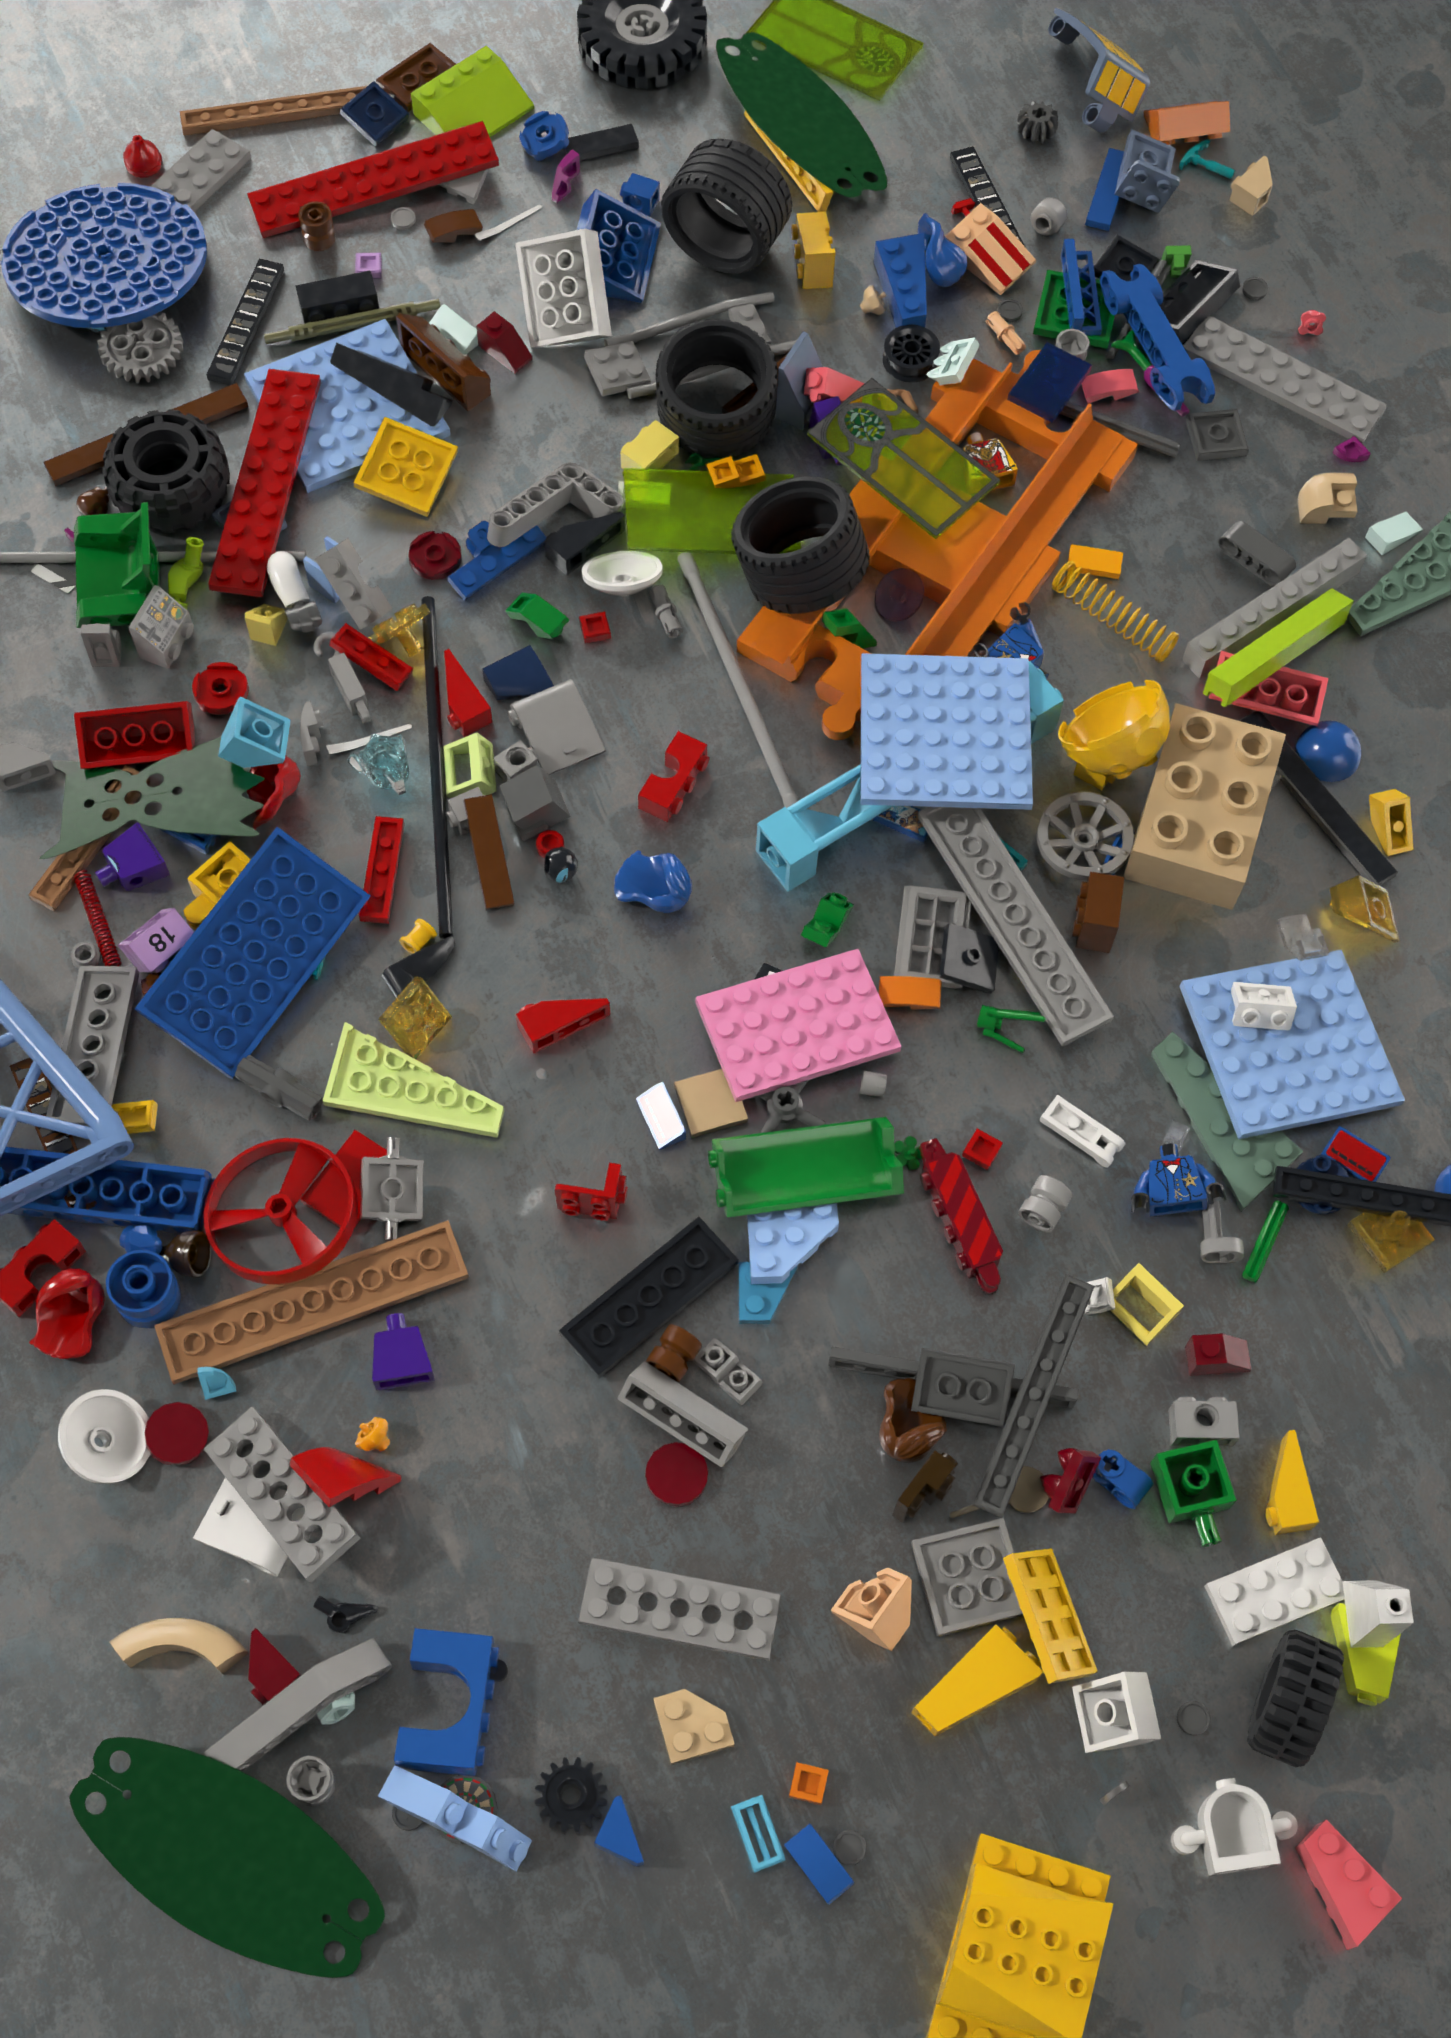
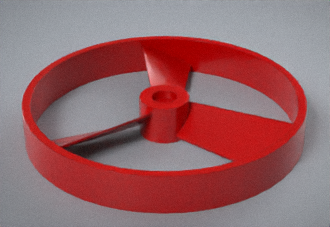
(281, 1209)

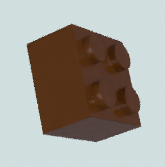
(1098, 912)

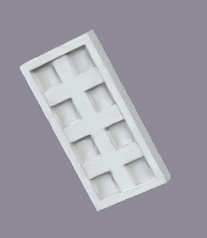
(1276, 1591)

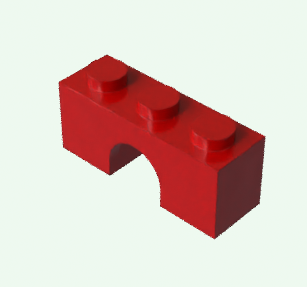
(665, 795)
(50, 1246)

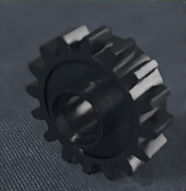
(571, 1814)

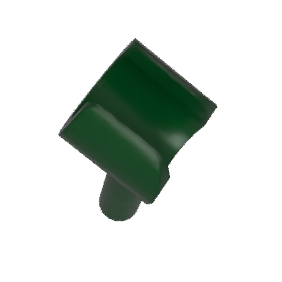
(698, 461)

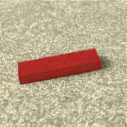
(371, 656)

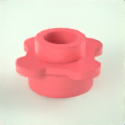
(1309, 317)

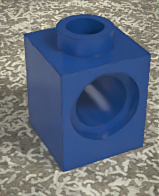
(641, 193)

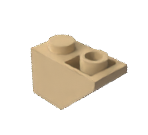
(1253, 187)

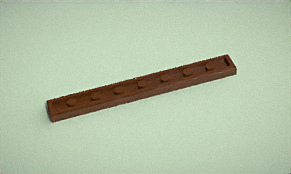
(90, 456)

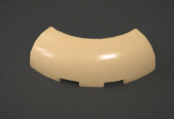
(179, 1635)

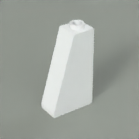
(1376, 1612)

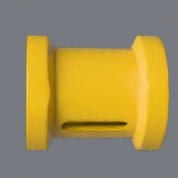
(418, 936)

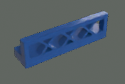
(1075, 293)

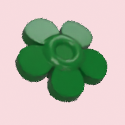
(908, 1153)

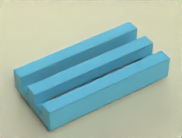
(768, 1862)

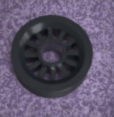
(910, 353)

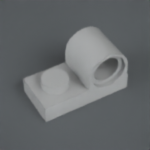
(102, 644)

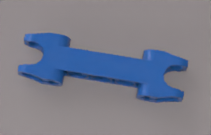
(1172, 368)

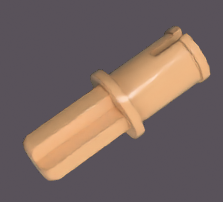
(1005, 332)

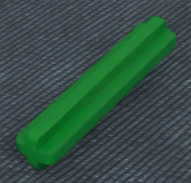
(1265, 1241)

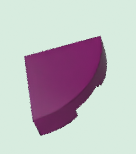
(1352, 451)

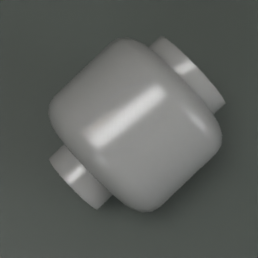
(1049, 216)

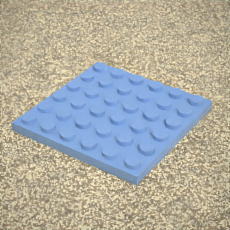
(345, 409)
(945, 731)
(1298, 1076)

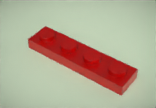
(382, 869)

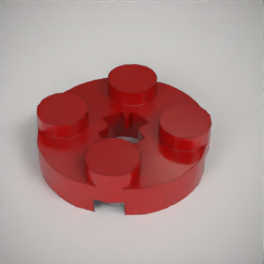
(216, 674)

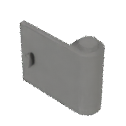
(556, 724)

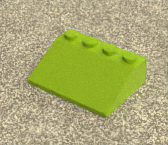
(471, 93)

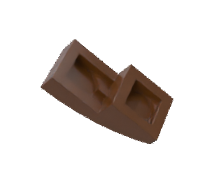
(449, 225)

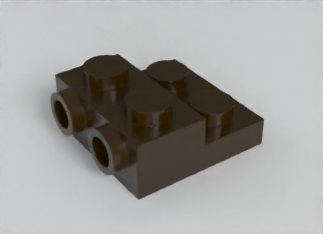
(930, 1483)

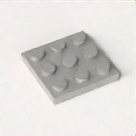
(967, 1577)

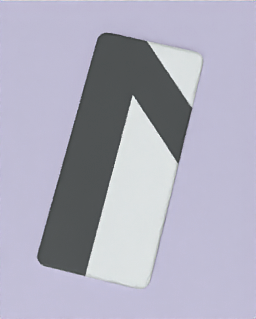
(55, 575)

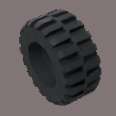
(1295, 1698)

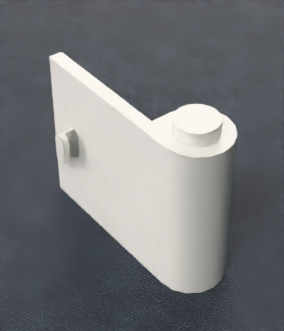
(238, 1531)

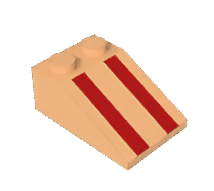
(991, 249)

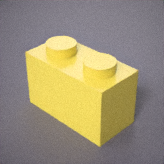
(651, 448)

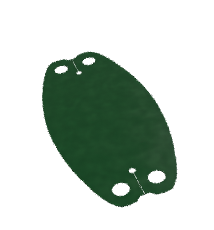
(801, 114)
(227, 1857)

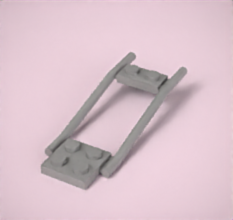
(621, 369)

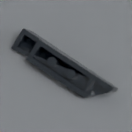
(393, 382)

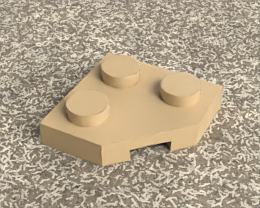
(691, 1726)

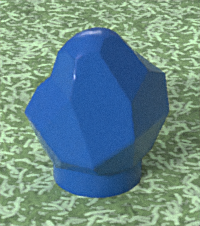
(140, 1238)

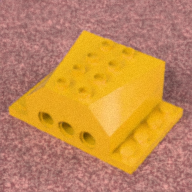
(1022, 1947)

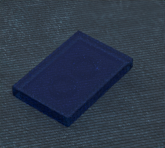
(1049, 382)

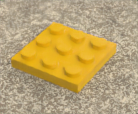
(405, 466)

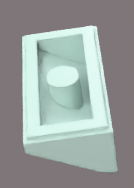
(456, 329)

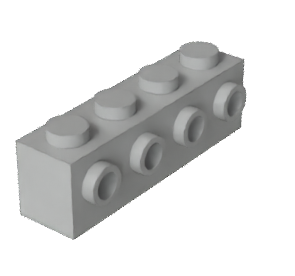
(682, 1414)

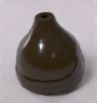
(188, 1253)

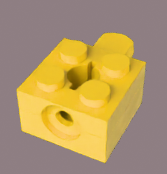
(212, 881)

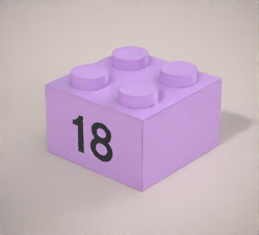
(156, 941)

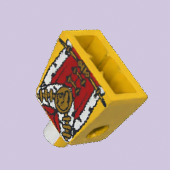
(993, 457)

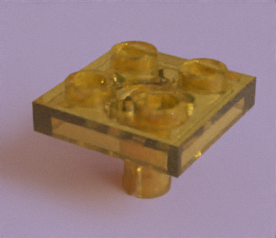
(401, 628)
(410, 1012)
(1394, 1229)

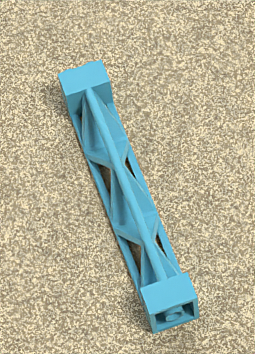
(795, 834)

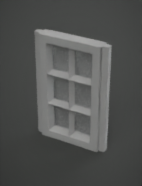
(922, 930)

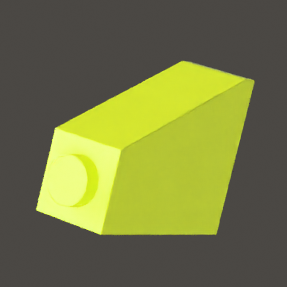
(1365, 1669)

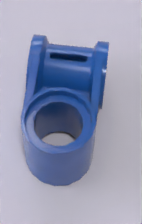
(1123, 1480)

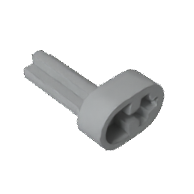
(1214, 1246)

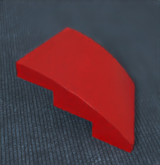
(340, 1475)

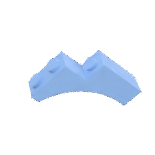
(455, 1817)

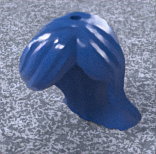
(944, 260)
(655, 881)

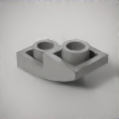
(309, 732)
(728, 1371)

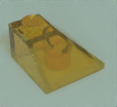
(1365, 906)

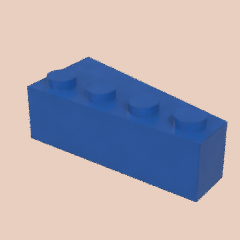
(903, 277)

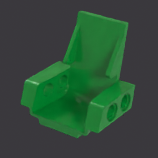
(114, 566)

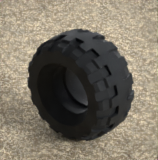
(174, 498)

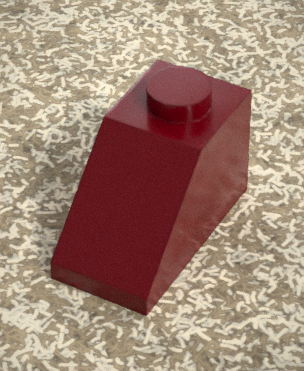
(503, 342)
(1217, 1354)
(268, 1669)

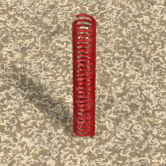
(101, 946)

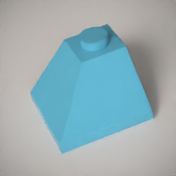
(254, 736)

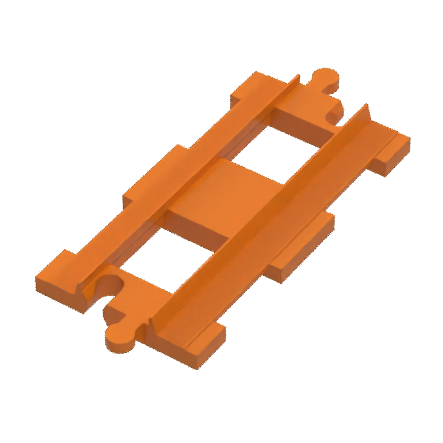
(976, 565)

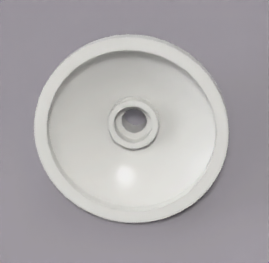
(622, 572)
(114, 1420)

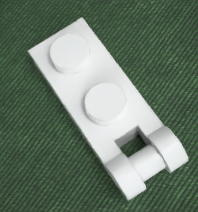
(1082, 1130)

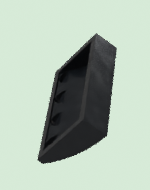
(1197, 295)

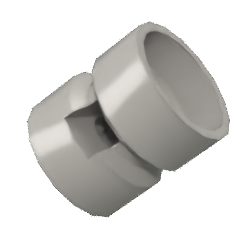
(1073, 342)
(1045, 1204)
(311, 1781)

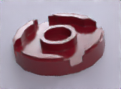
(434, 555)
(176, 1433)
(676, 1474)

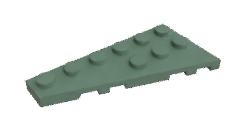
(1412, 584)
(1245, 1163)

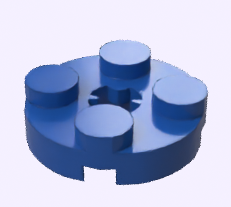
(546, 146)

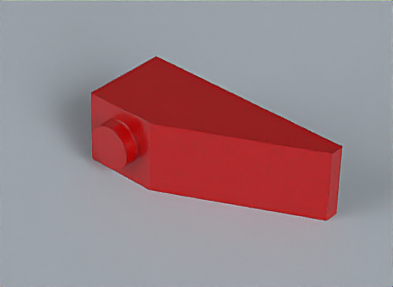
(466, 704)
(557, 1019)

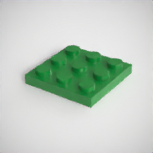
(1053, 313)

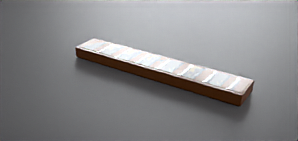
(38, 1104)

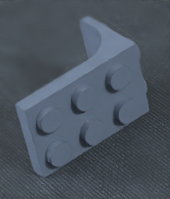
(1146, 172)

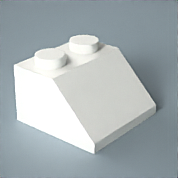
(1116, 1712)

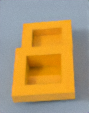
(738, 473)

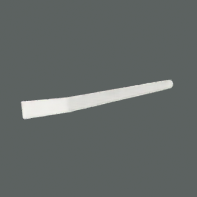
(487, 233)
(340, 747)

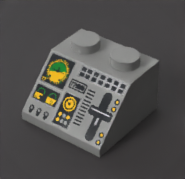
(160, 628)

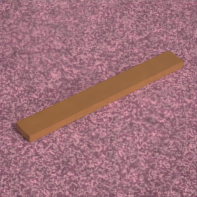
(266, 111)

